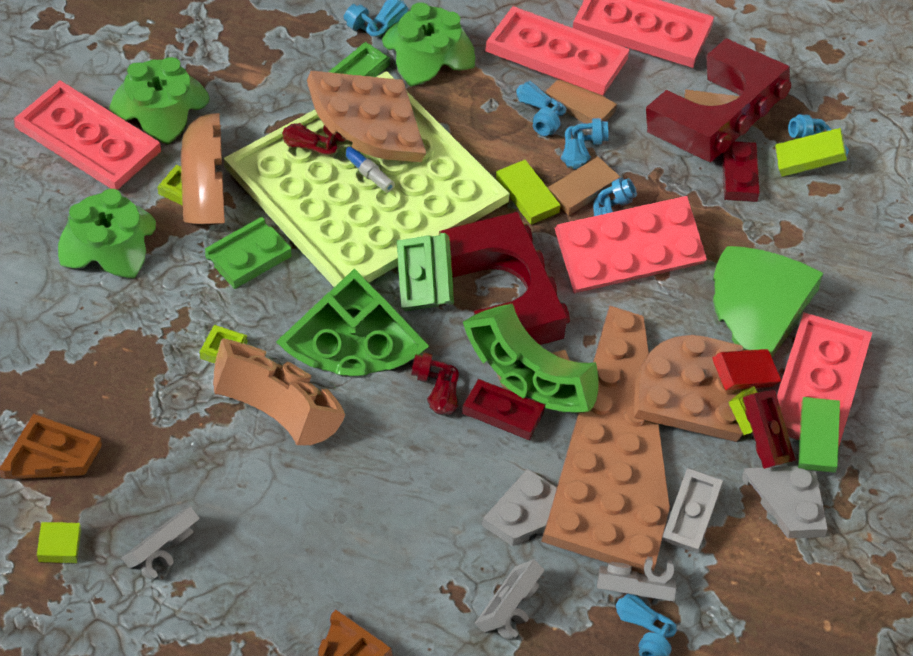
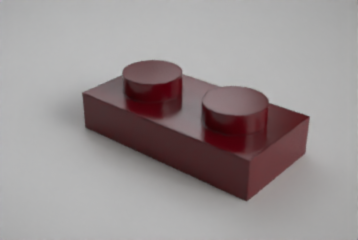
(741, 172)
(503, 409)
(768, 429)

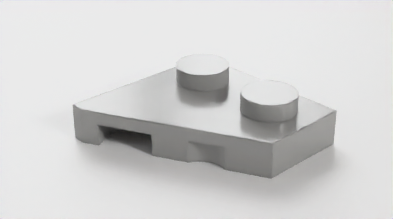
(790, 497)

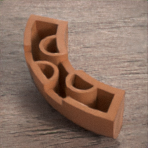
(200, 182)
(278, 391)

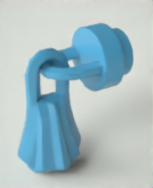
(389, 15)
(546, 119)
(804, 125)
(575, 151)
(624, 192)
(635, 611)

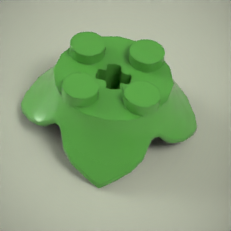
(426, 41)
(159, 97)
(106, 231)

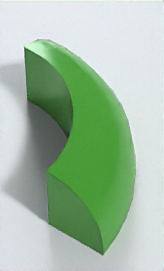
(529, 367)

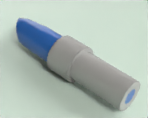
(369, 169)

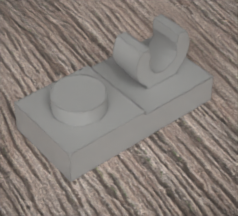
(692, 510)
(174, 530)
(620, 578)
(517, 586)

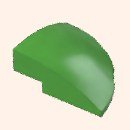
(762, 295)
(352, 332)

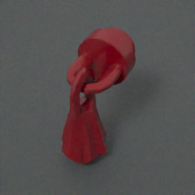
(299, 136)
(443, 396)

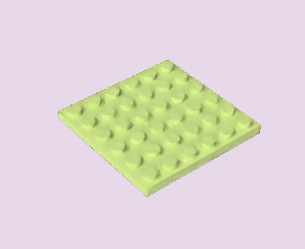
(349, 220)

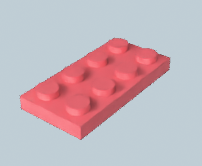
(647, 27)
(557, 50)
(87, 135)
(630, 244)
(823, 366)

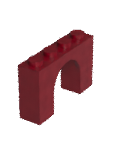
(712, 129)
(508, 246)

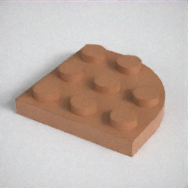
(369, 113)
(684, 389)

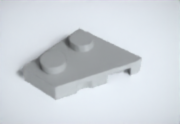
(521, 509)

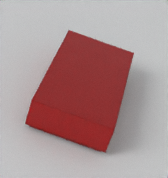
(746, 369)

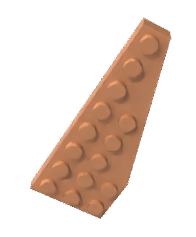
(613, 476)

